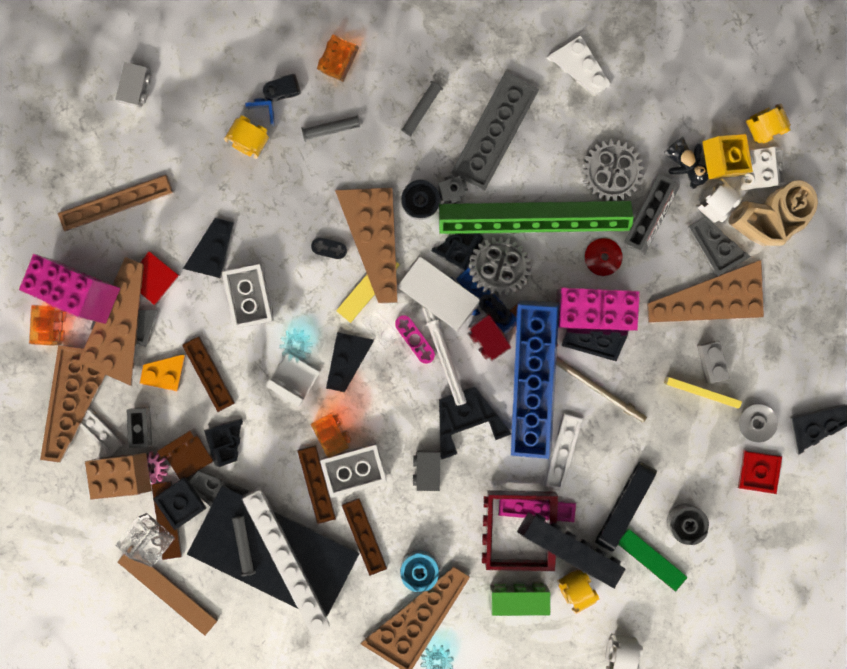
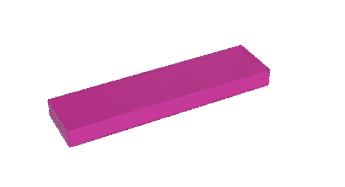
(520, 508)

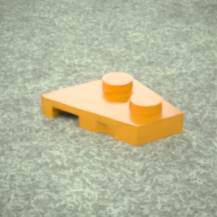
(163, 373)

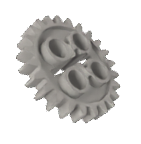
(596, 167)
(516, 271)

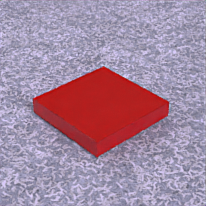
(156, 278)
(759, 472)

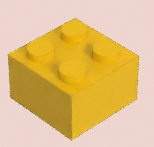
(727, 156)

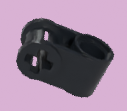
(283, 88)

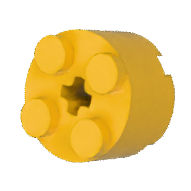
(768, 123)
(247, 137)
(577, 590)

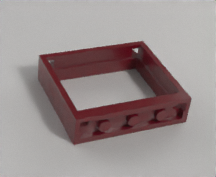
(512, 564)

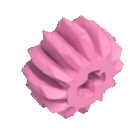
(158, 469)

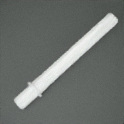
(444, 355)

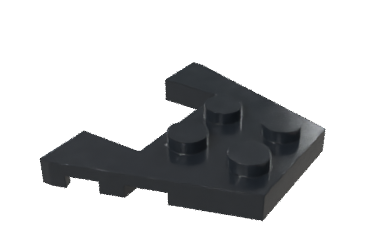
(465, 416)

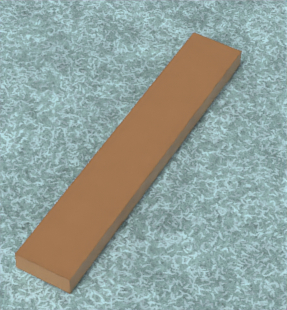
(115, 203)
(170, 594)

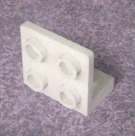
(767, 169)
(293, 380)

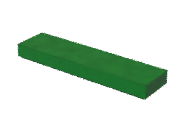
(652, 560)

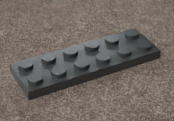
(495, 131)

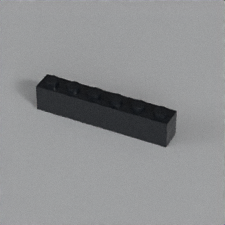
(570, 549)

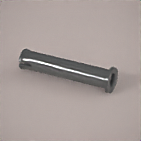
(421, 108)
(330, 128)
(243, 546)

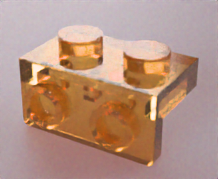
(337, 58)

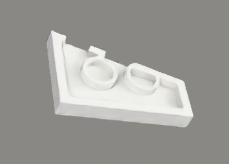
(580, 63)

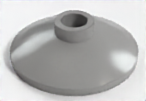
(766, 427)

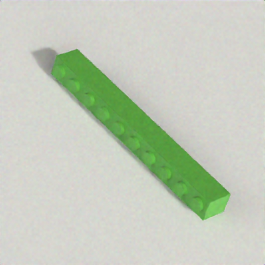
(535, 217)

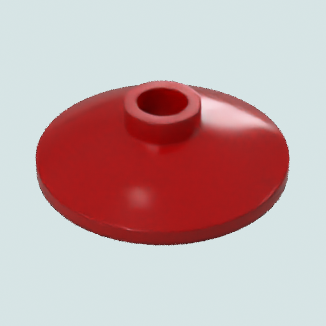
(593, 257)

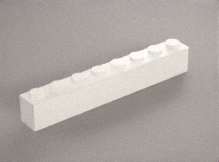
(286, 561)

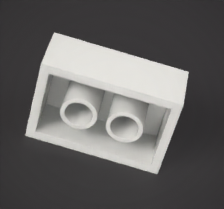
(248, 296)
(353, 470)

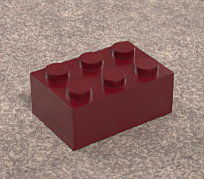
(489, 338)

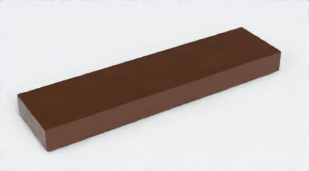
(208, 374)
(316, 484)
(364, 536)
(174, 548)

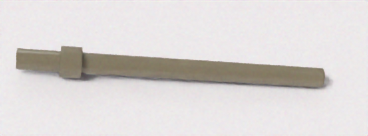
(628, 408)

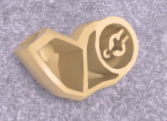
(780, 217)

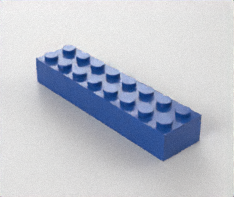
(534, 378)

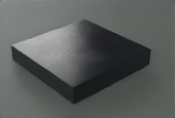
(179, 503)

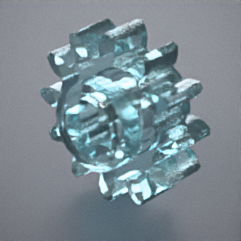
(297, 338)
(437, 654)

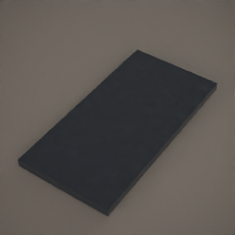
(321, 558)

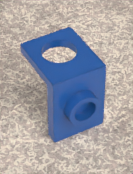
(261, 103)

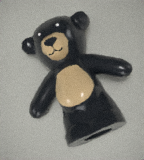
(688, 161)

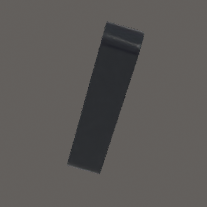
(626, 506)

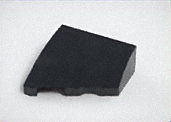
(458, 248)
(224, 441)

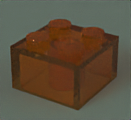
(46, 325)
(331, 434)

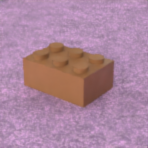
(118, 476)

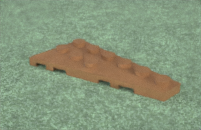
(372, 227)
(723, 297)
(113, 344)
(69, 401)
(409, 631)

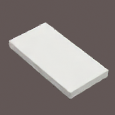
(439, 294)

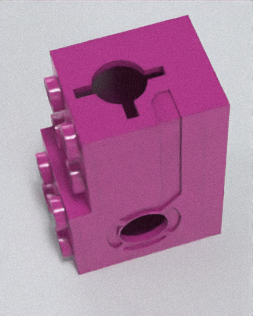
(69, 289)
(598, 309)

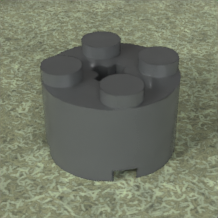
(698, 523)

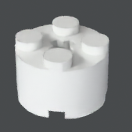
(718, 201)
(623, 652)

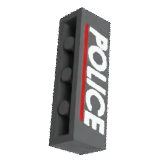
(652, 214)

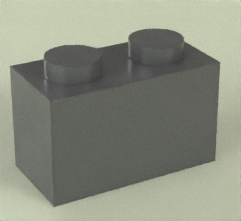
(139, 427)
(427, 470)

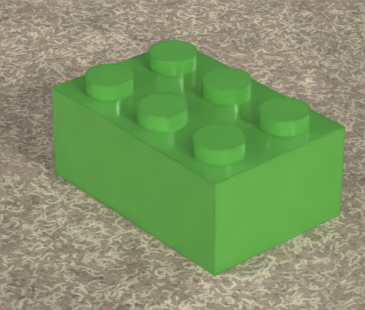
(519, 599)

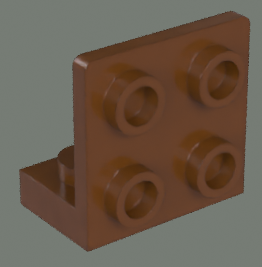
(186, 454)

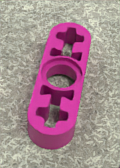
(419, 353)

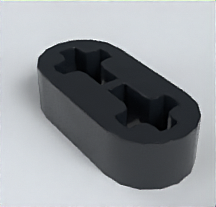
(327, 253)
(493, 312)

